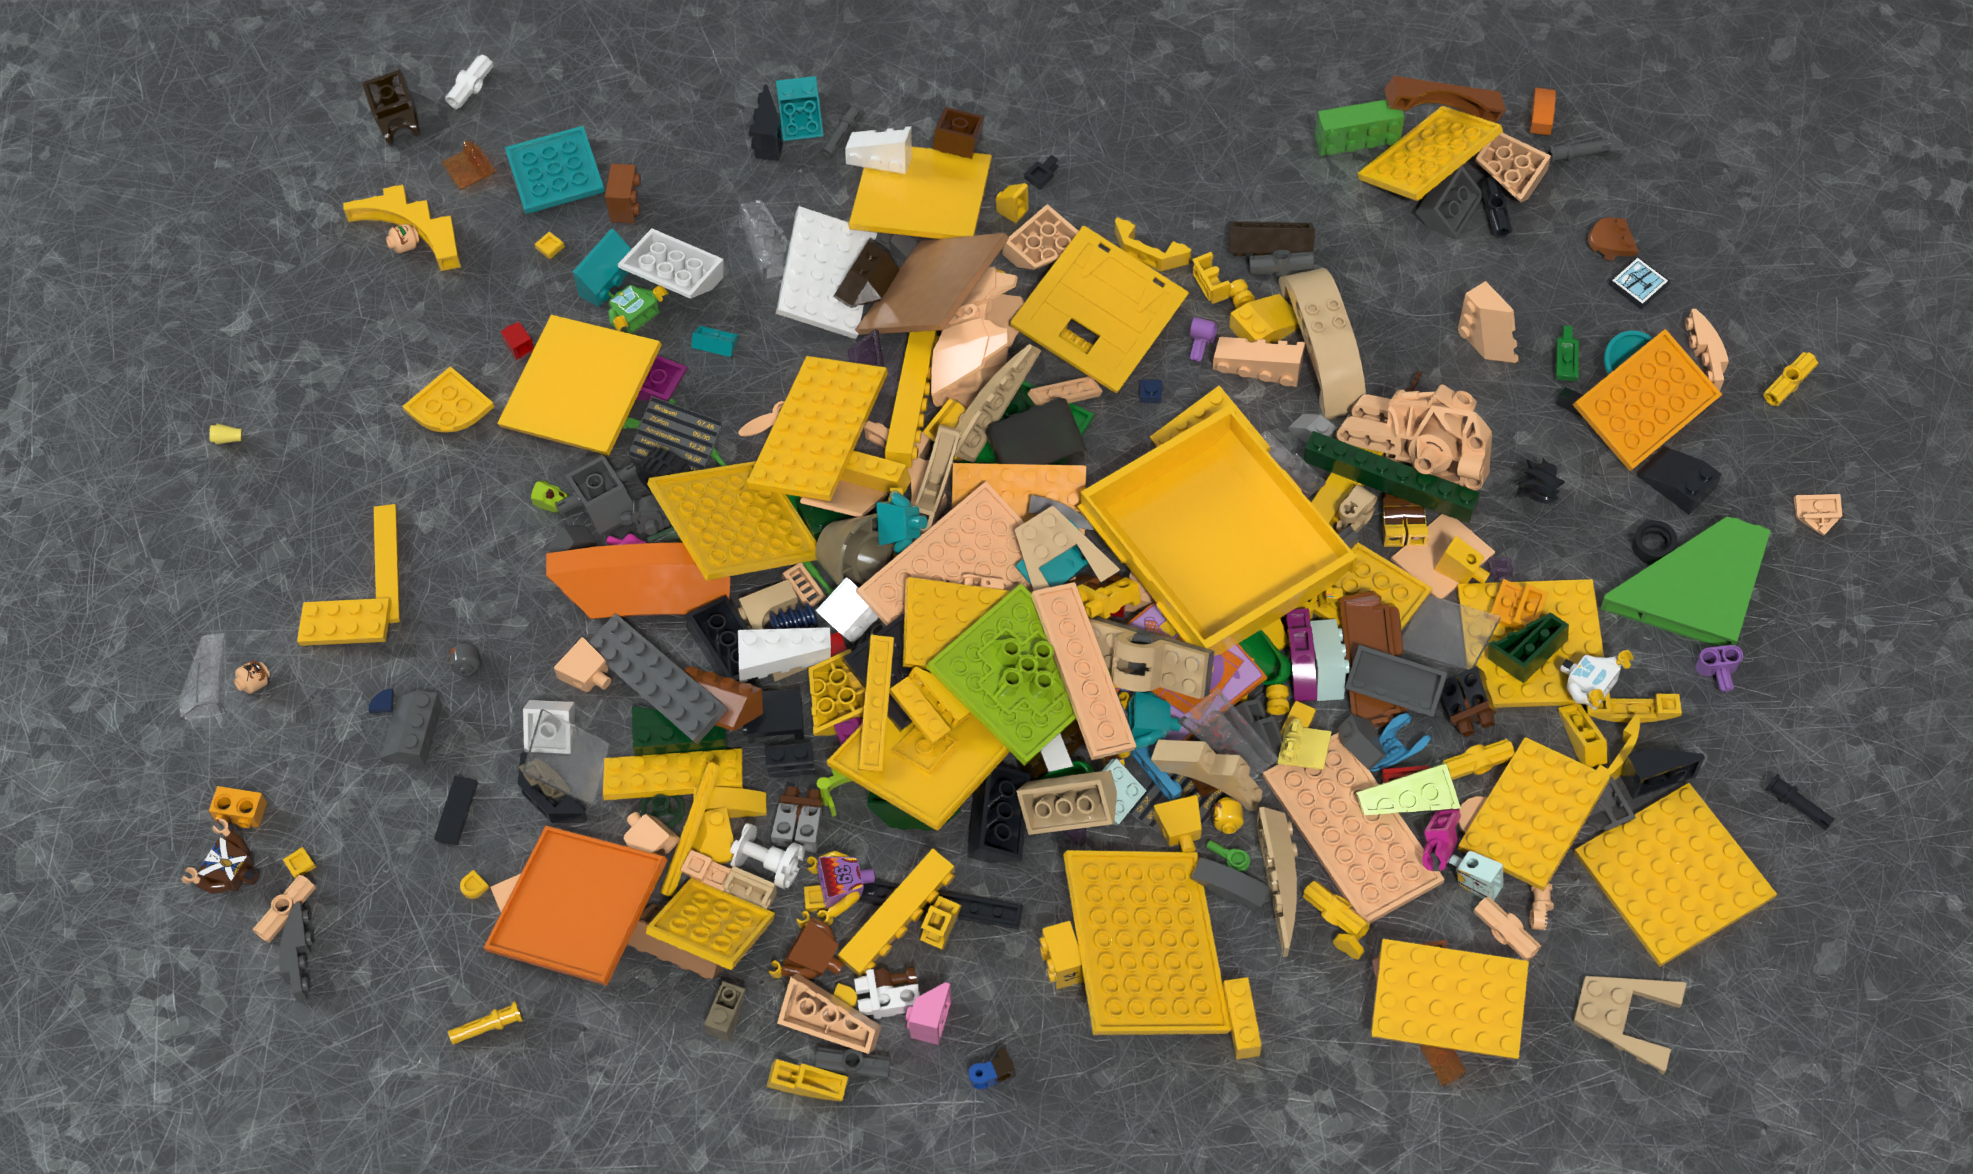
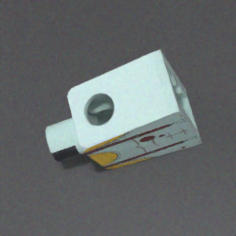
(1478, 874)

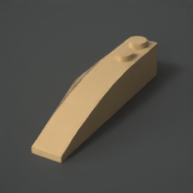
(992, 403)
(1280, 869)

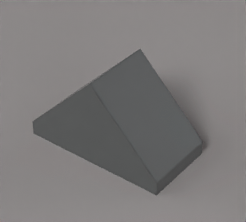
(572, 538)

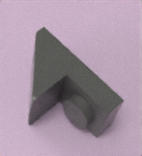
(898, 245)

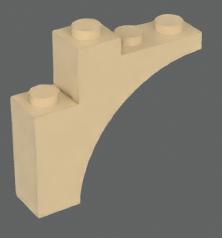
(937, 474)
(1201, 763)

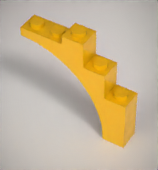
(395, 209)

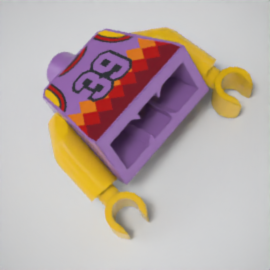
(839, 881)

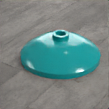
(1623, 347)

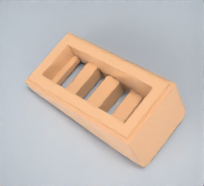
(800, 569)

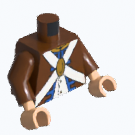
(225, 865)

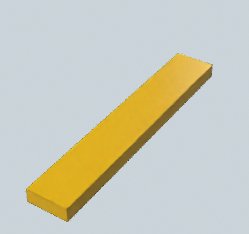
(387, 557)
(876, 704)

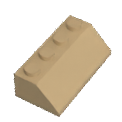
(1068, 802)

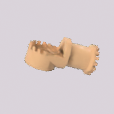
(1541, 905)

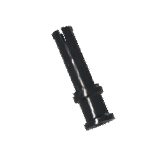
(1790, 795)

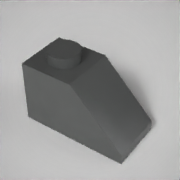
(1361, 740)

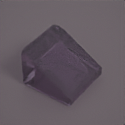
(1500, 568)

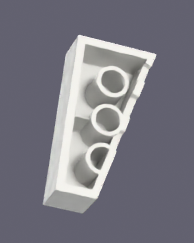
(780, 650)

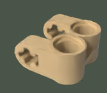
(1356, 509)

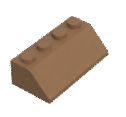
(668, 952)

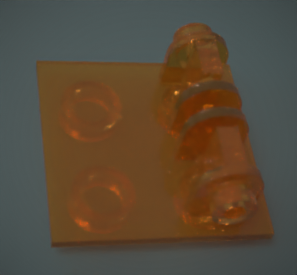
(468, 166)

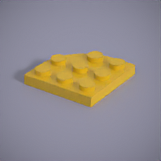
(448, 404)

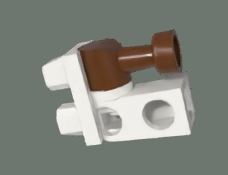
(886, 999)

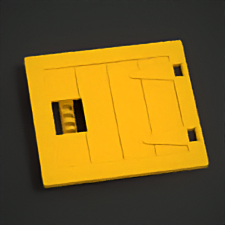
(1108, 296)

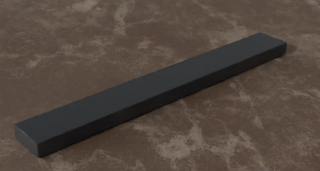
(973, 908)

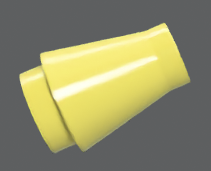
(225, 434)

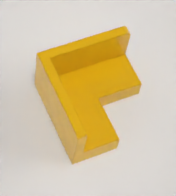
(947, 416)

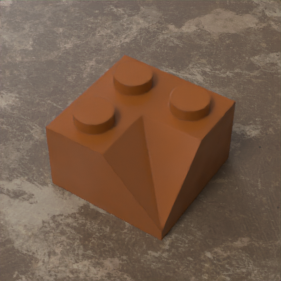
(622, 193)

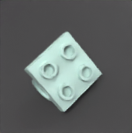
(1127, 788)

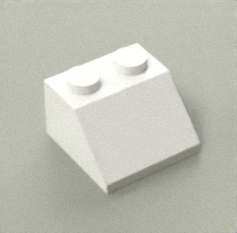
(847, 611)
(531, 712)

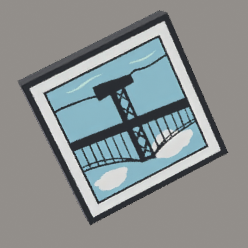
(1639, 282)

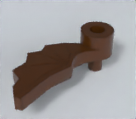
(1415, 382)

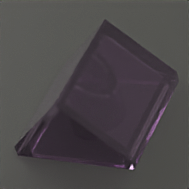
(867, 351)

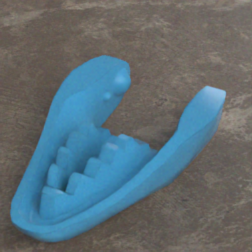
(1393, 748)

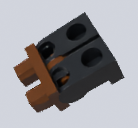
(1469, 701)

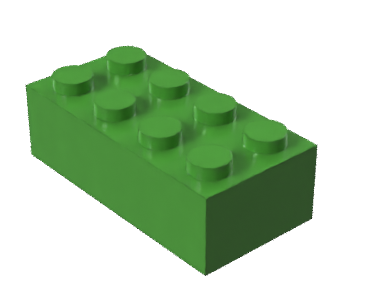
(1358, 127)

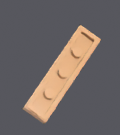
(1072, 390)

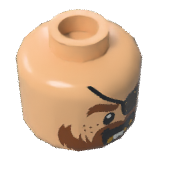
(251, 677)

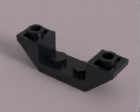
(566, 812)

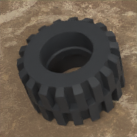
(660, 463)

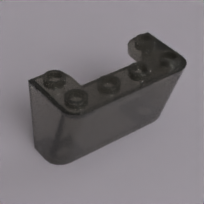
(1038, 436)

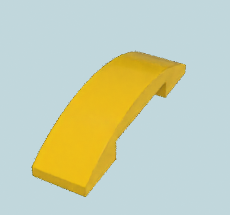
(1650, 710)
(1630, 737)

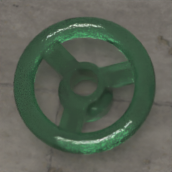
(662, 800)

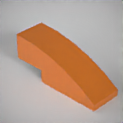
(1543, 111)

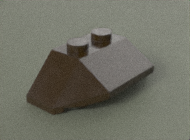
(868, 276)

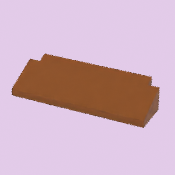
(1376, 627)

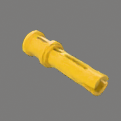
(496, 1019)

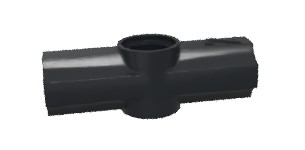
(1496, 207)

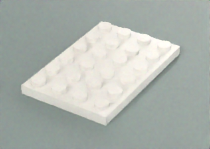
(815, 266)

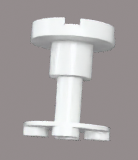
(774, 859)

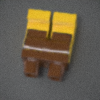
(1403, 520)

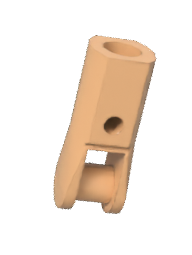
(988, 582)

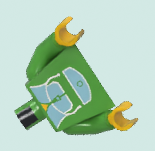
(633, 306)

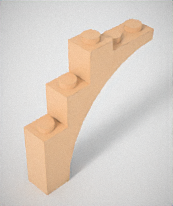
(879, 434)

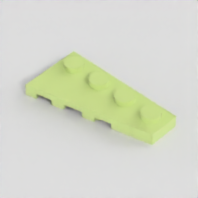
(1412, 793)

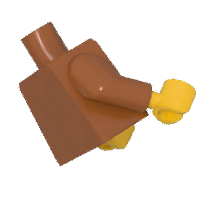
(810, 951)

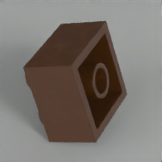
(958, 132)

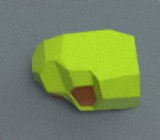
(546, 495)

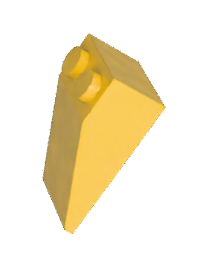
(1264, 319)

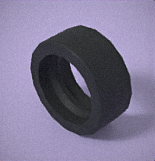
(1653, 527)

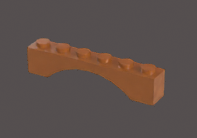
(1407, 92)

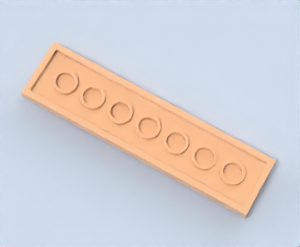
(1083, 671)

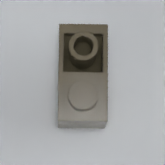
(725, 1012)

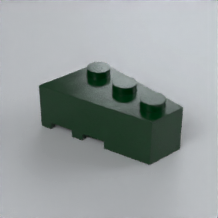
(1530, 647)

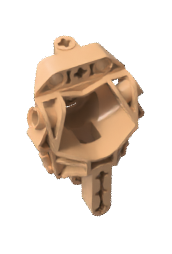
(1416, 426)

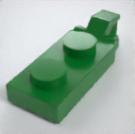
(1567, 356)

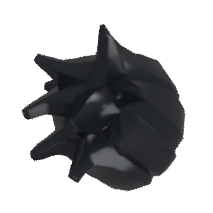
(1540, 482)

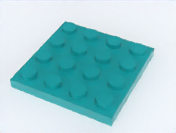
(554, 169)

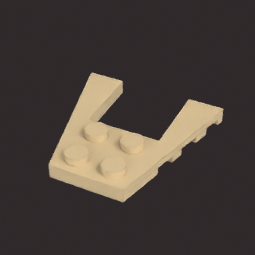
(1049, 537)
(1605, 1007)

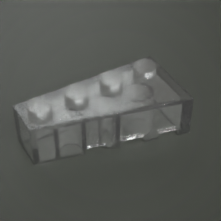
(765, 240)
(1228, 732)

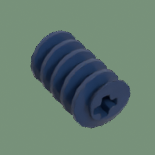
(794, 619)

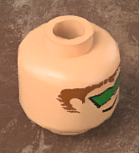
(402, 238)

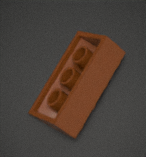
(740, 699)

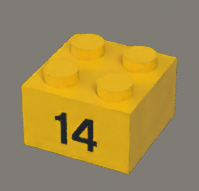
(1061, 954)

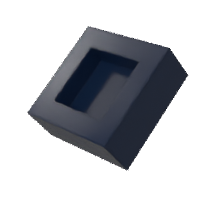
(1150, 391)

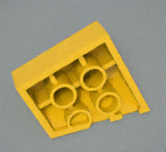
(834, 694)

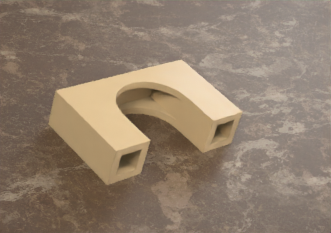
(757, 608)

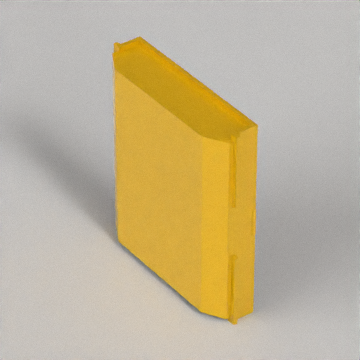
(1217, 533)

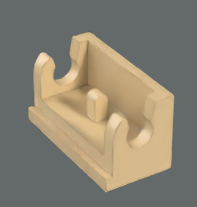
(750, 888)

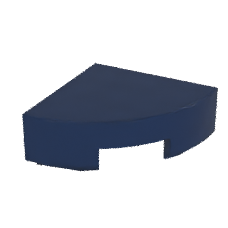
(382, 702)

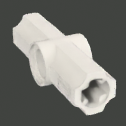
(469, 81)

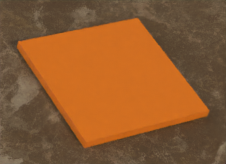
(576, 905)

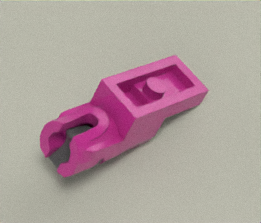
(1440, 839)

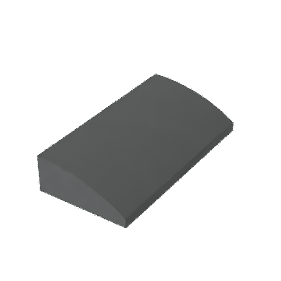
(1396, 680)

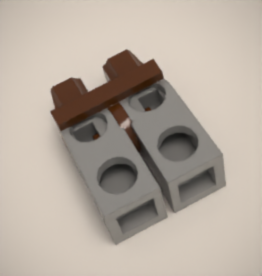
(798, 814)

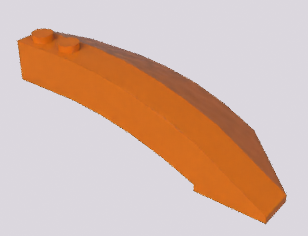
(633, 580)

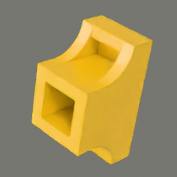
(939, 922)

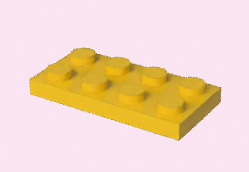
(344, 621)

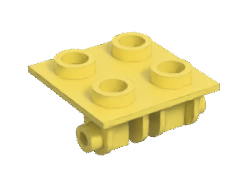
(1304, 746)

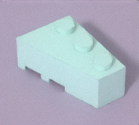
(1329, 659)

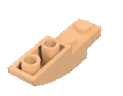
(1707, 344)

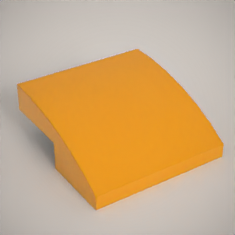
(1518, 604)

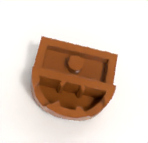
(1612, 238)

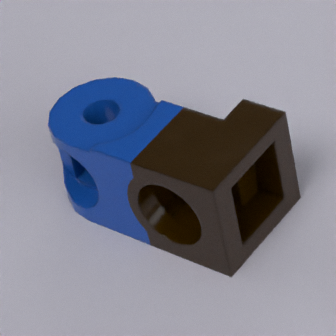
(992, 1072)

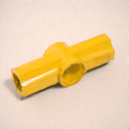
(1784, 385)
(1480, 759)
(1336, 910)

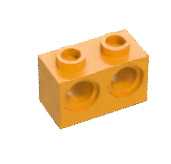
(239, 802)

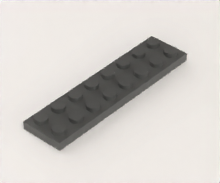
(657, 679)

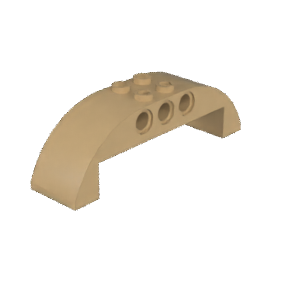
(1327, 338)

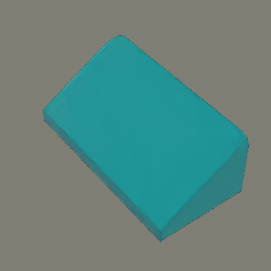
(714, 341)

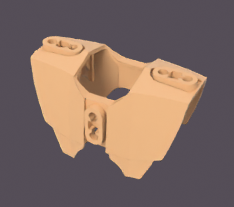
(975, 340)

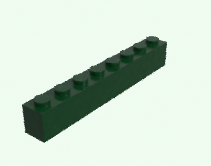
(1391, 477)

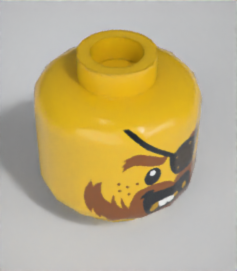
(1227, 815)

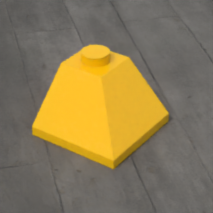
(715, 836)

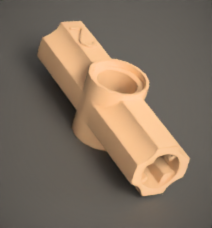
(275, 920)
(1507, 928)

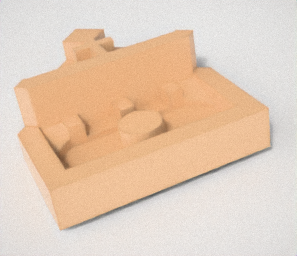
(1818, 511)

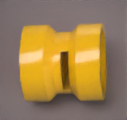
(1240, 293)
(1277, 697)

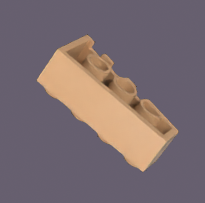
(1260, 360)
(826, 1017)

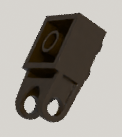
(391, 104)

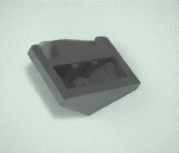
(1610, 809)

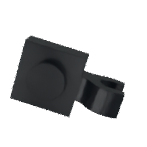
(1040, 173)

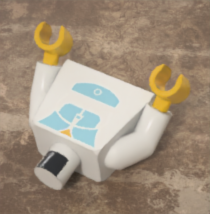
(1594, 677)

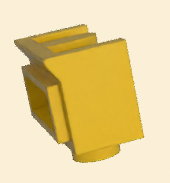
(1208, 280)

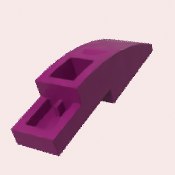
(1301, 655)

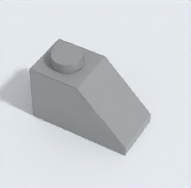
(1308, 423)

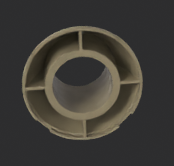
(852, 550)

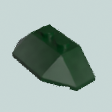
(894, 816)

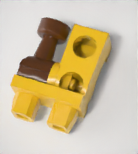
(1110, 596)

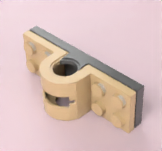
(1149, 661)

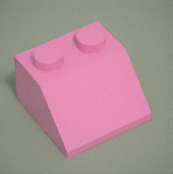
(929, 1014)

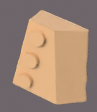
(1514, 165)
(1039, 240)
(1488, 324)

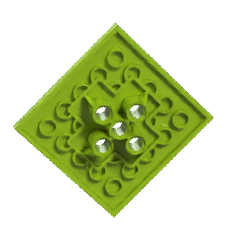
(979, 668)

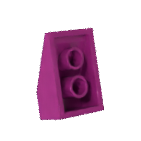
(662, 379)

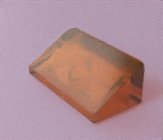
(1444, 1064)

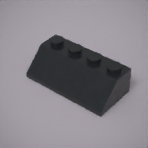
(716, 633)
(997, 817)

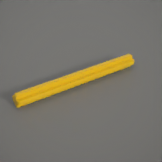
(690, 828)

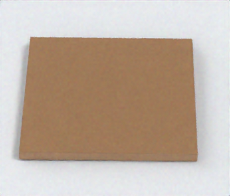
(932, 284)

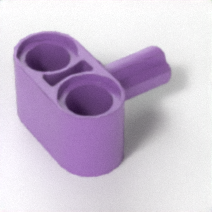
(1202, 332)
(1720, 664)

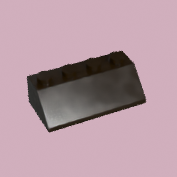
(1269, 237)

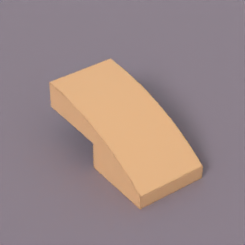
(705, 870)

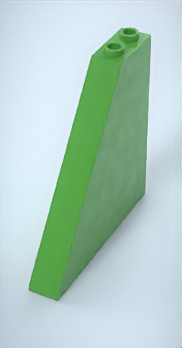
(1698, 586)

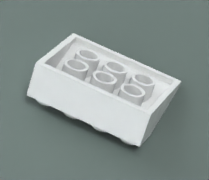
(673, 264)

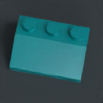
(600, 269)

